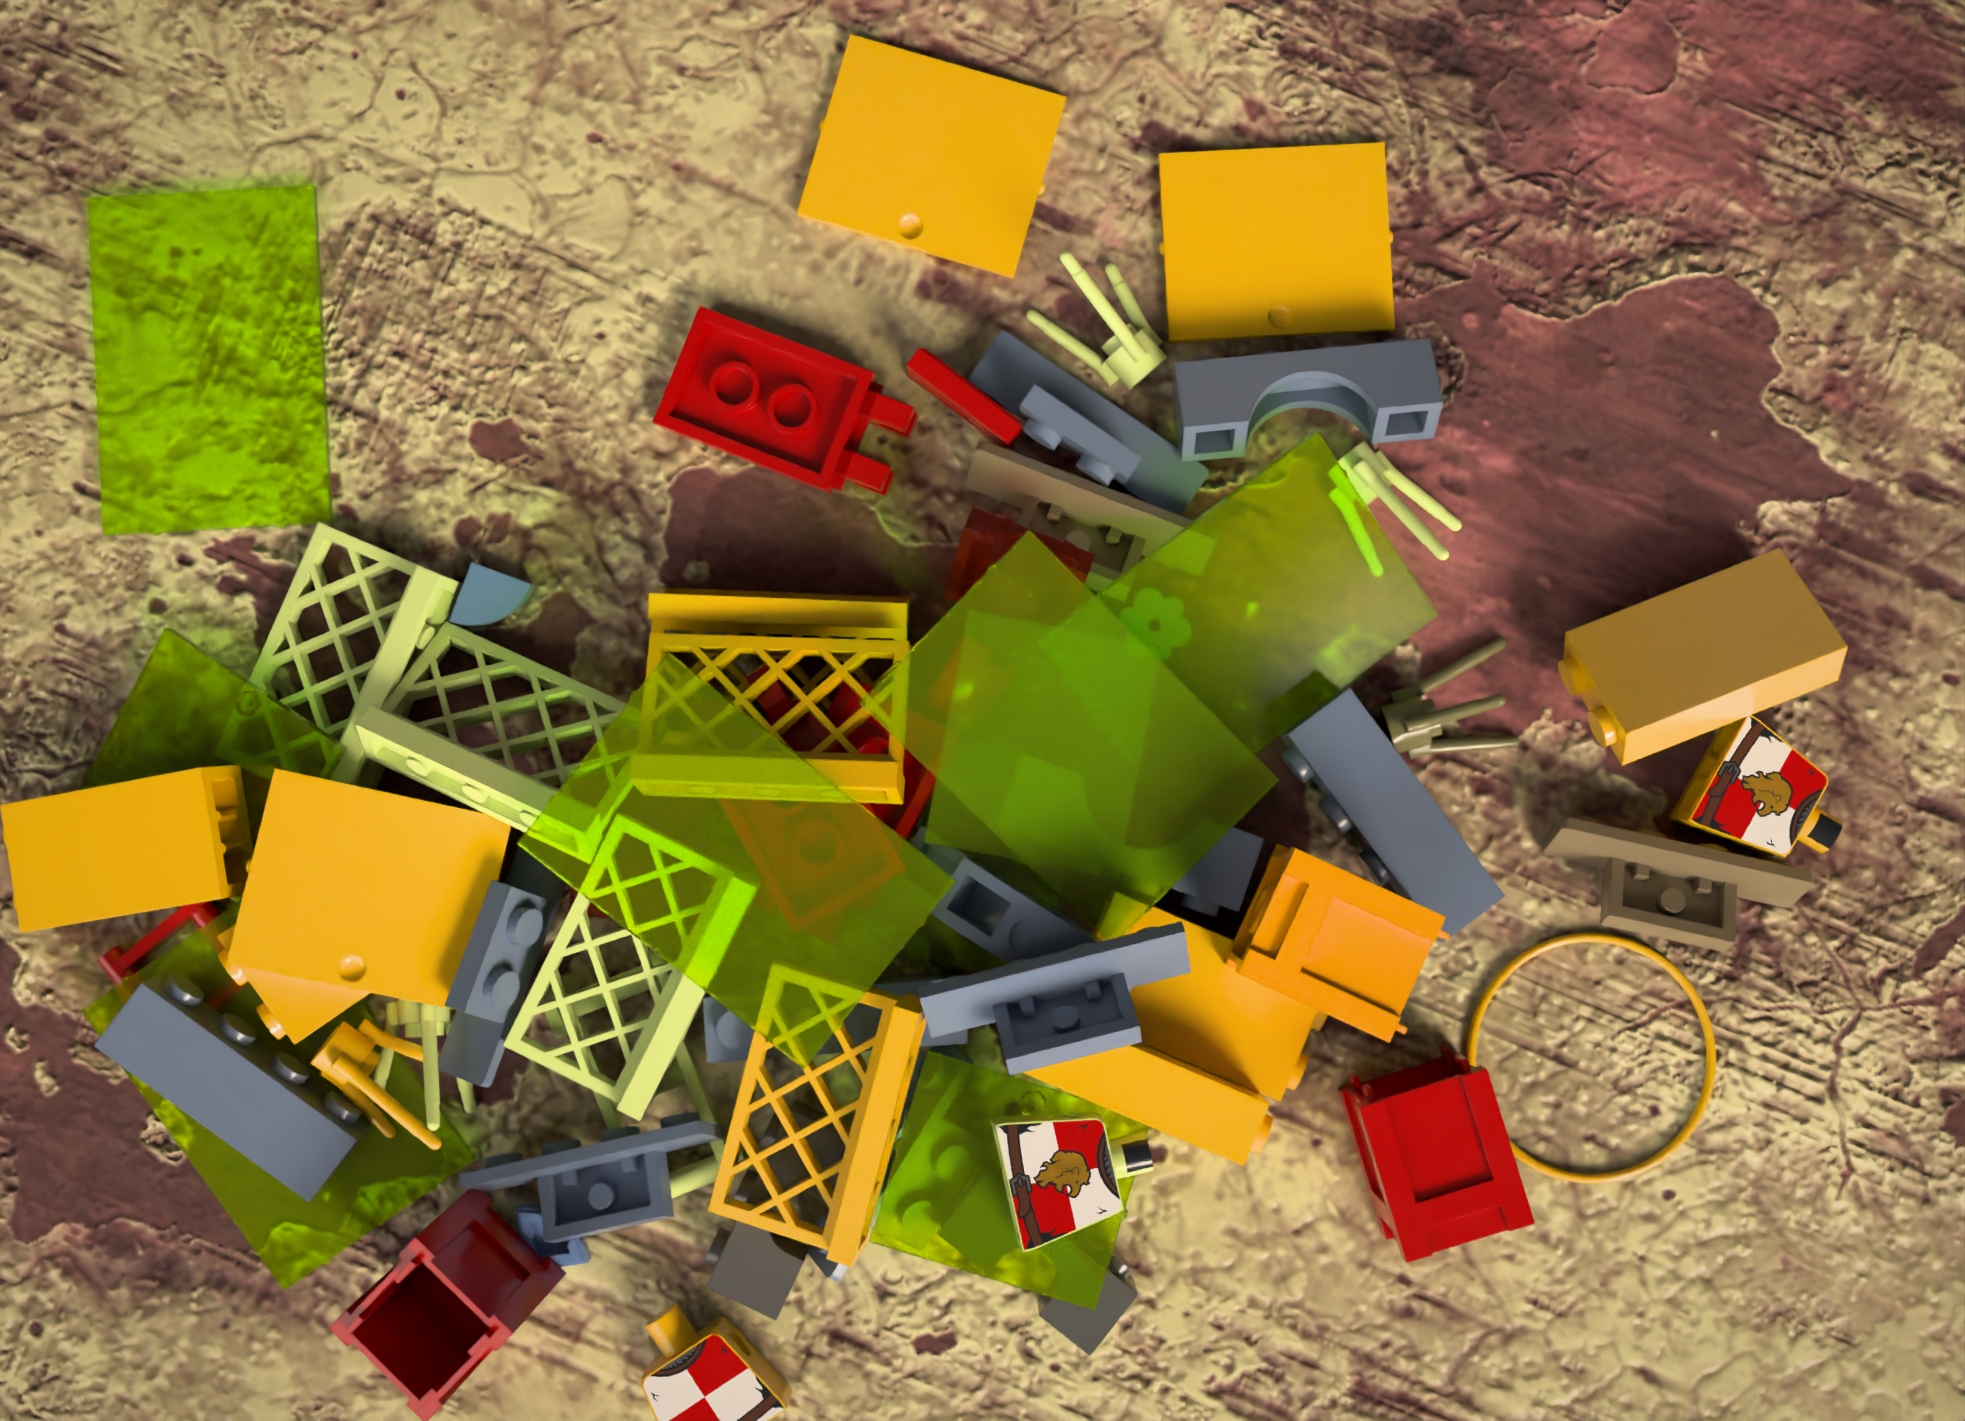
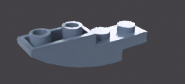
(997, 911)

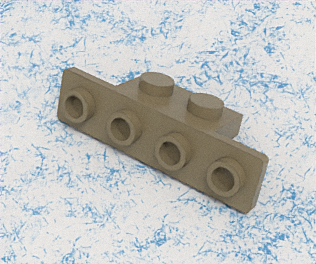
(1074, 509)
(1672, 885)

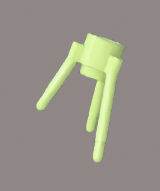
(1132, 349)
(1372, 478)
(427, 1023)

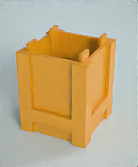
(1334, 941)

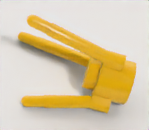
(348, 1061)

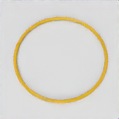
(1701, 1012)

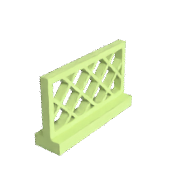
(415, 621)
(475, 774)
(661, 1030)

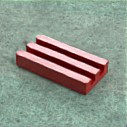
(963, 398)

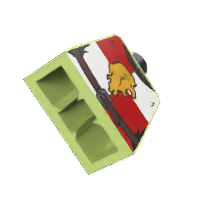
(1063, 1172)

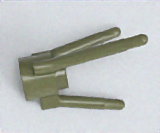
(1413, 722)

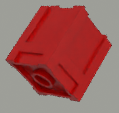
(1435, 1155)
(448, 1302)

